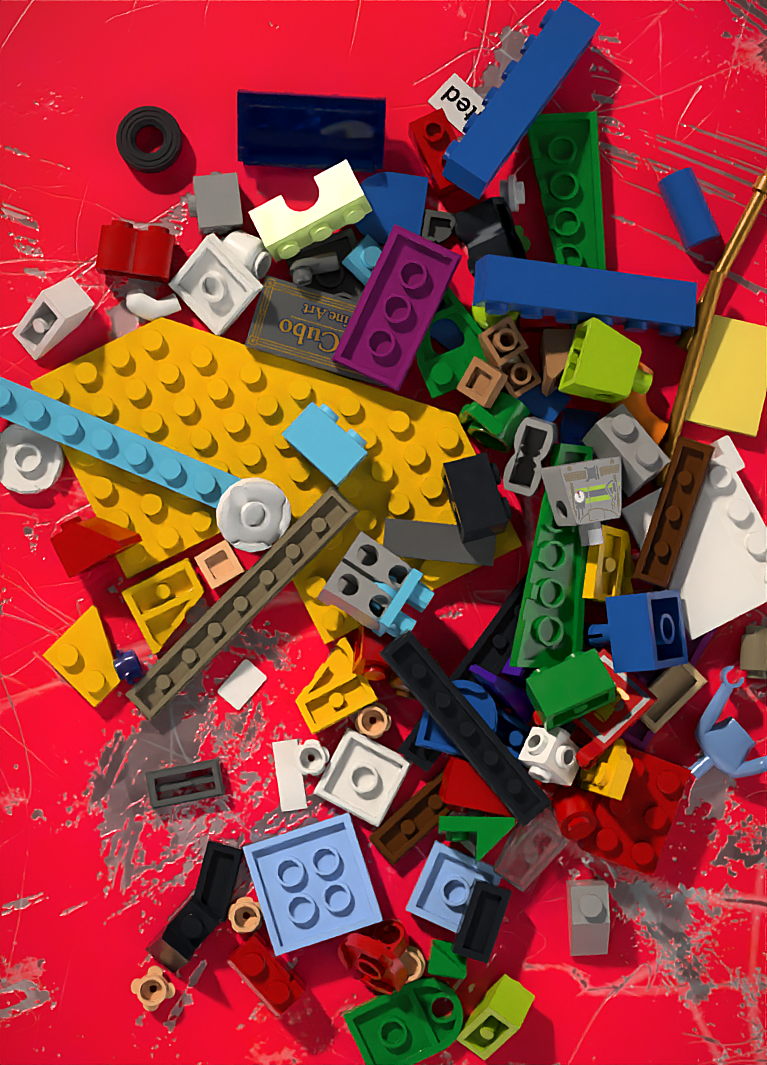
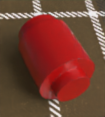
(573, 812)

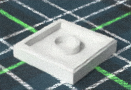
(215, 285)
(363, 777)

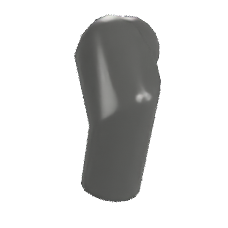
(304, 268)

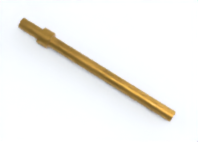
(733, 246)
(690, 369)

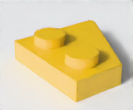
(609, 566)
(163, 601)
(86, 658)
(335, 691)
(610, 773)

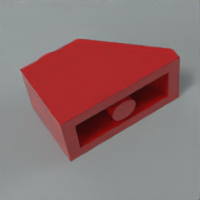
(90, 543)

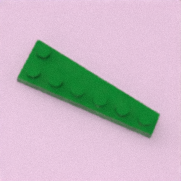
(569, 185)

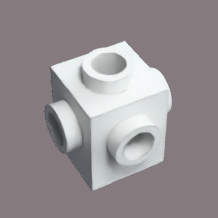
(550, 756)

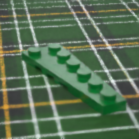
(552, 599)

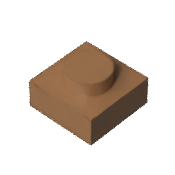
(482, 382)

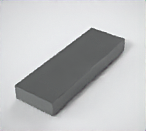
(435, 543)

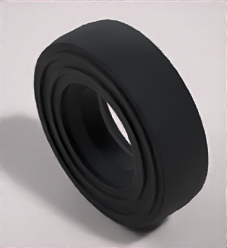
(145, 117)

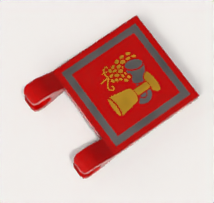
(611, 721)

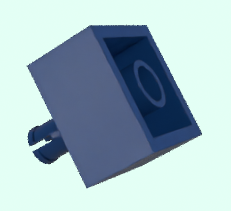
(643, 631)

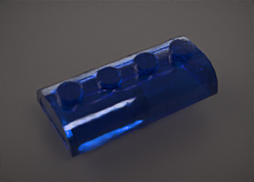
(310, 130)

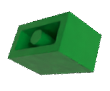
(570, 688)

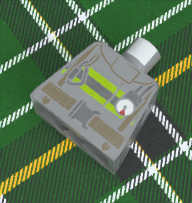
(585, 495)

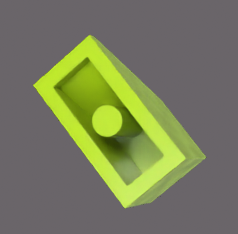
(496, 1017)

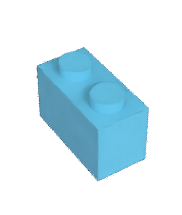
(326, 443)

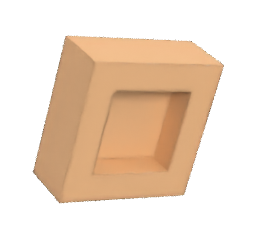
(219, 564)

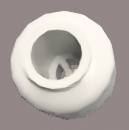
(249, 251)

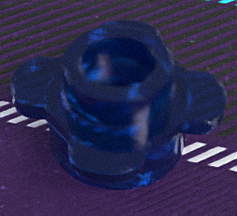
(128, 666)

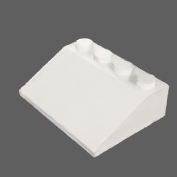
(723, 555)

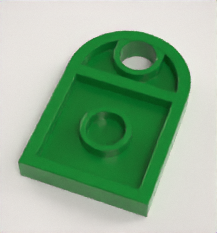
(403, 1026)

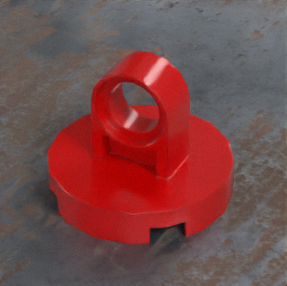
(375, 959)

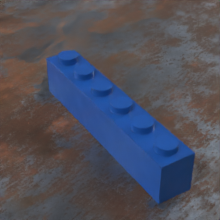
(520, 99)
(584, 293)

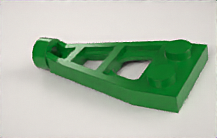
(445, 370)

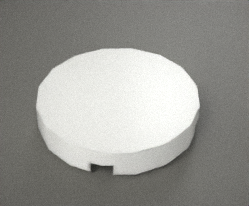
(29, 460)
(253, 514)

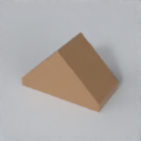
(553, 356)

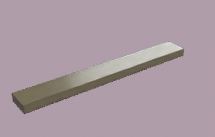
(242, 602)

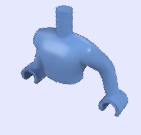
(726, 742)

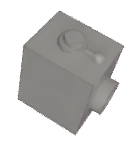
(216, 203)

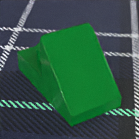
(487, 831)

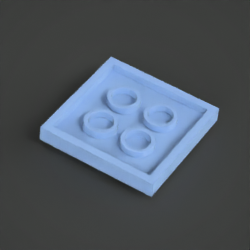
(312, 884)

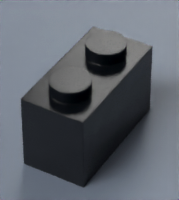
(475, 497)

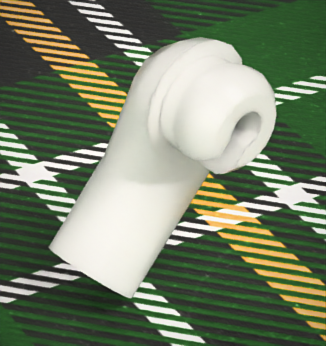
(149, 308)

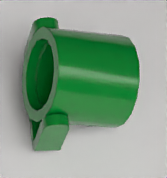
(495, 426)

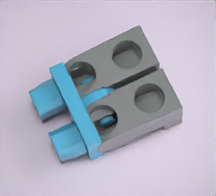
(374, 586)

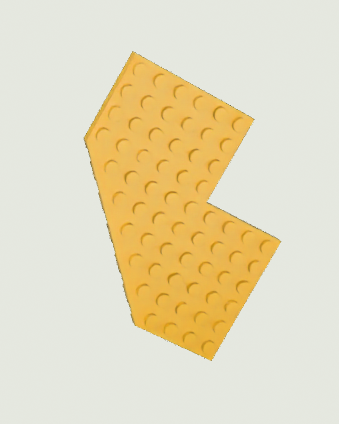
(230, 413)

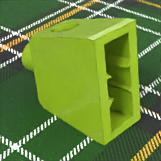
(603, 364)

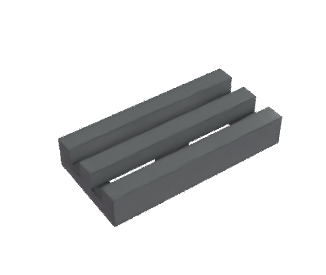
(216, 777)

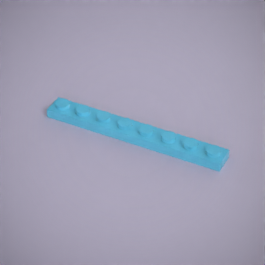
(113, 444)

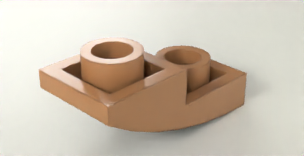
(505, 351)

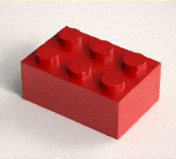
(637, 826)

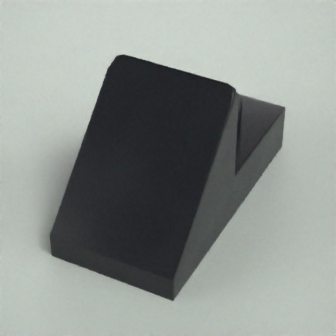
(183, 934)

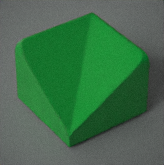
(445, 962)

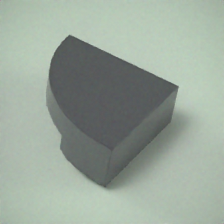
(438, 225)

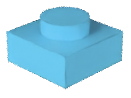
(363, 258)

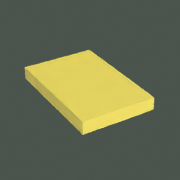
(731, 378)

